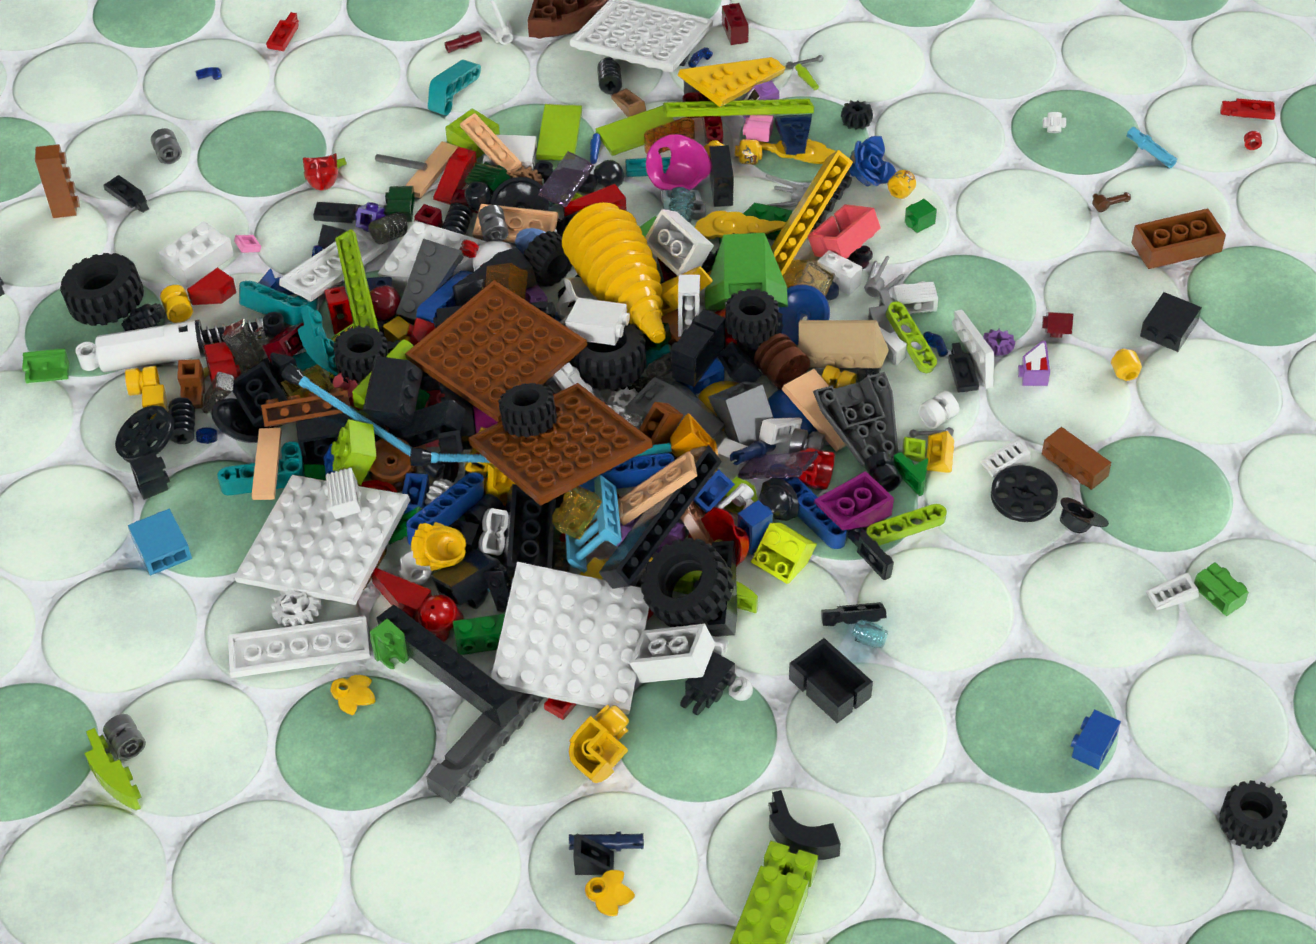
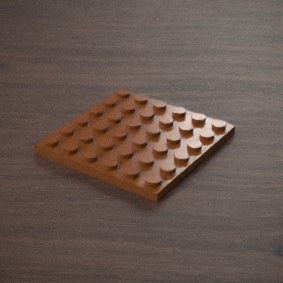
(493, 346)
(576, 449)

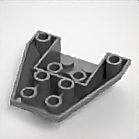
(678, 396)
(862, 415)

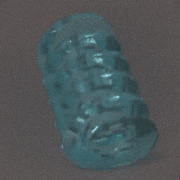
(682, 202)

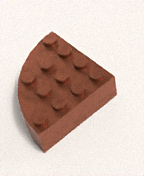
(560, 17)

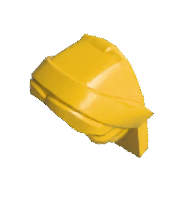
(438, 546)

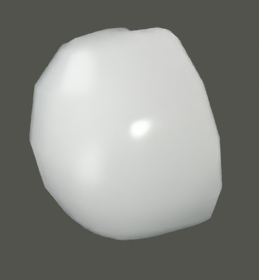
(413, 572)

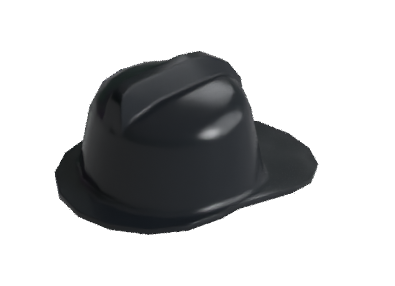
(1079, 517)

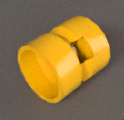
(176, 303)
(843, 378)
(137, 379)

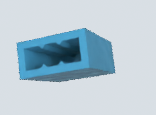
(159, 541)

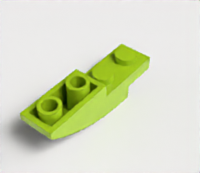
(110, 772)

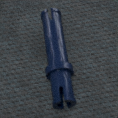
(757, 449)
(614, 841)

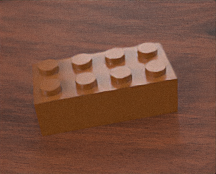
(1178, 238)

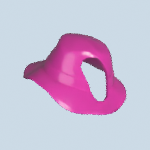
(687, 164)

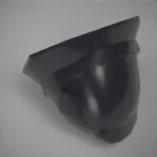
(780, 498)

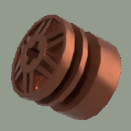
(781, 360)

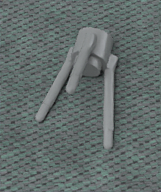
(797, 191)
(876, 284)

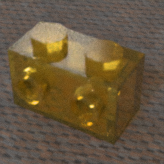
(576, 511)

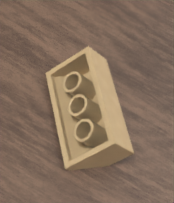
(843, 343)

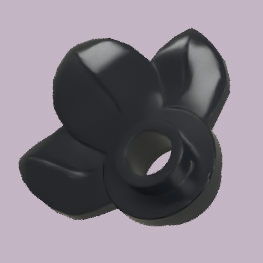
(861, 256)

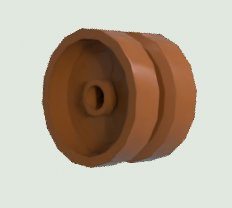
(391, 464)

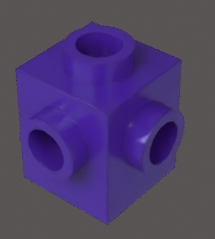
(367, 214)

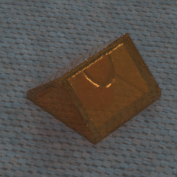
(509, 276)

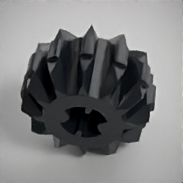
(857, 114)

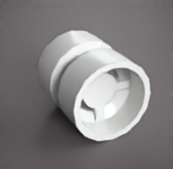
(938, 409)

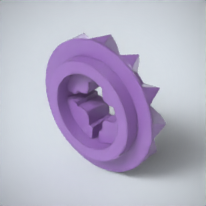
(1007, 341)

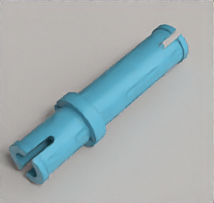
(1145, 142)

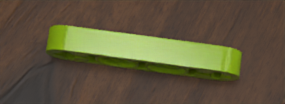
(913, 336)
(907, 526)

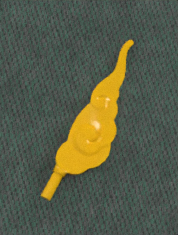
(815, 151)
(722, 223)

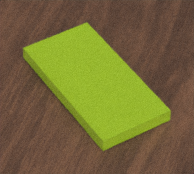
(558, 131)
(630, 131)

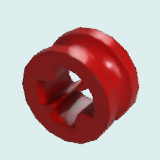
(1250, 136)
(468, 248)

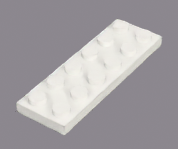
(325, 269)
(298, 646)

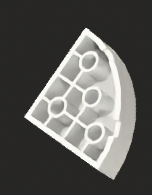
(403, 257)

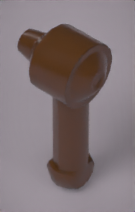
(1102, 203)

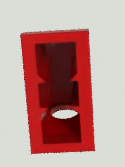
(338, 303)

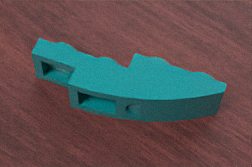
(315, 341)

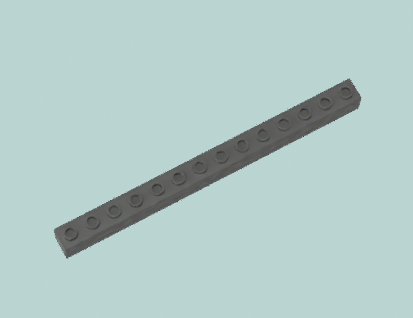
(481, 743)

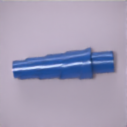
(594, 148)

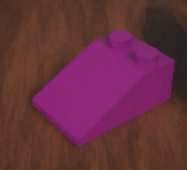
(857, 503)

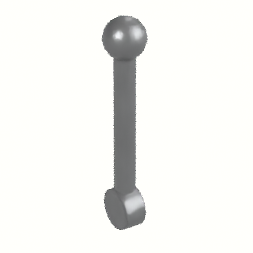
(790, 65)
(913, 433)

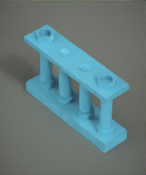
(607, 524)

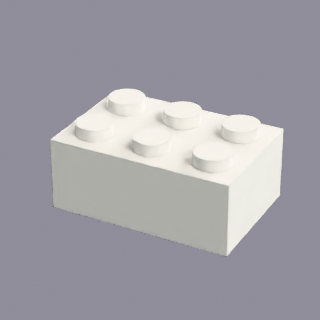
(677, 242)
(196, 254)
(672, 653)

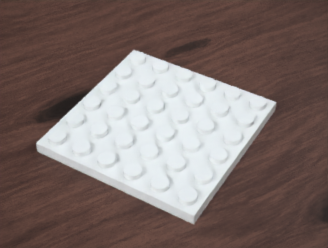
(642, 34)
(313, 551)
(570, 638)

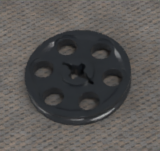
(144, 433)
(1032, 497)

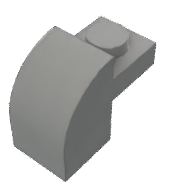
(878, 313)

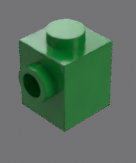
(920, 215)

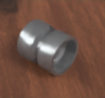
(166, 146)
(493, 223)
(802, 440)
(124, 736)

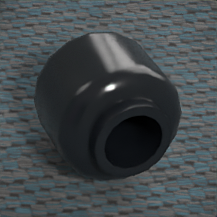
(477, 194)

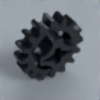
(144, 317)

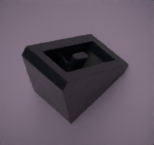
(591, 857)

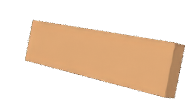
(490, 143)
(436, 164)
(266, 464)

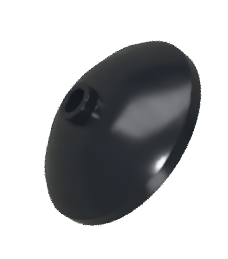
(520, 193)
(234, 422)

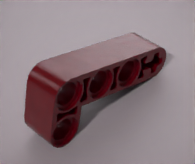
(711, 124)

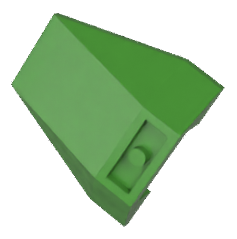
(744, 264)

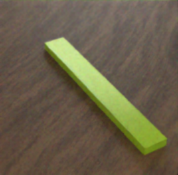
(739, 107)
(356, 280)

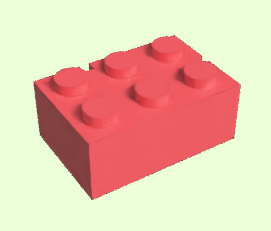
(855, 227)

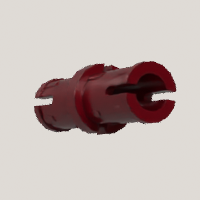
(463, 41)

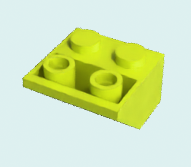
(783, 552)

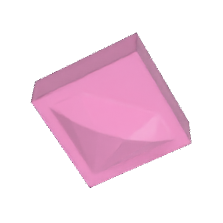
(247, 243)

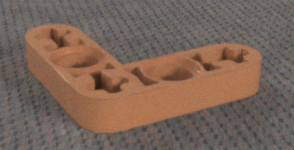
(694, 525)

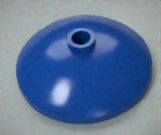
(802, 302)
(783, 407)

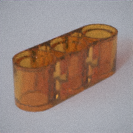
(683, 126)

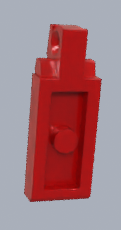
(283, 33)
(1248, 108)

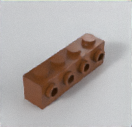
(56, 181)
(298, 408)

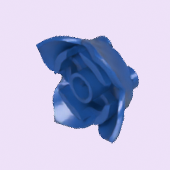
(869, 163)

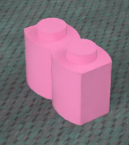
(758, 127)

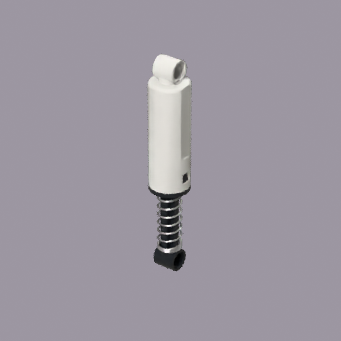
(161, 343)

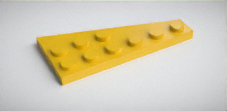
(731, 80)

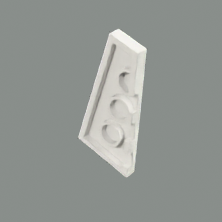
(973, 342)

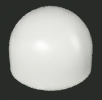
(745, 692)

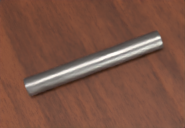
(401, 162)

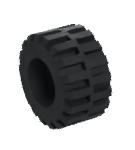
(548, 258)
(751, 316)
(356, 351)
(527, 410)
(1258, 799)

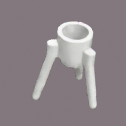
(503, 34)
(740, 496)

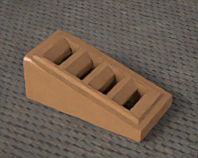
(630, 104)

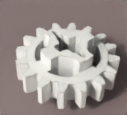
(295, 608)

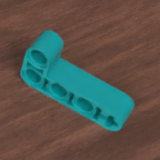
(449, 83)
(267, 300)
(239, 478)

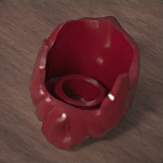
(385, 301)

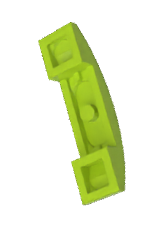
(746, 598)

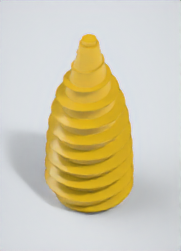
(617, 264)

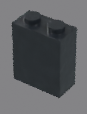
(721, 175)
(1170, 321)
(465, 578)

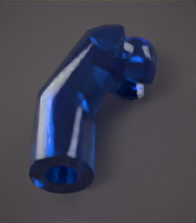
(697, 56)
(209, 71)
(936, 342)

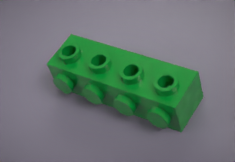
(478, 634)

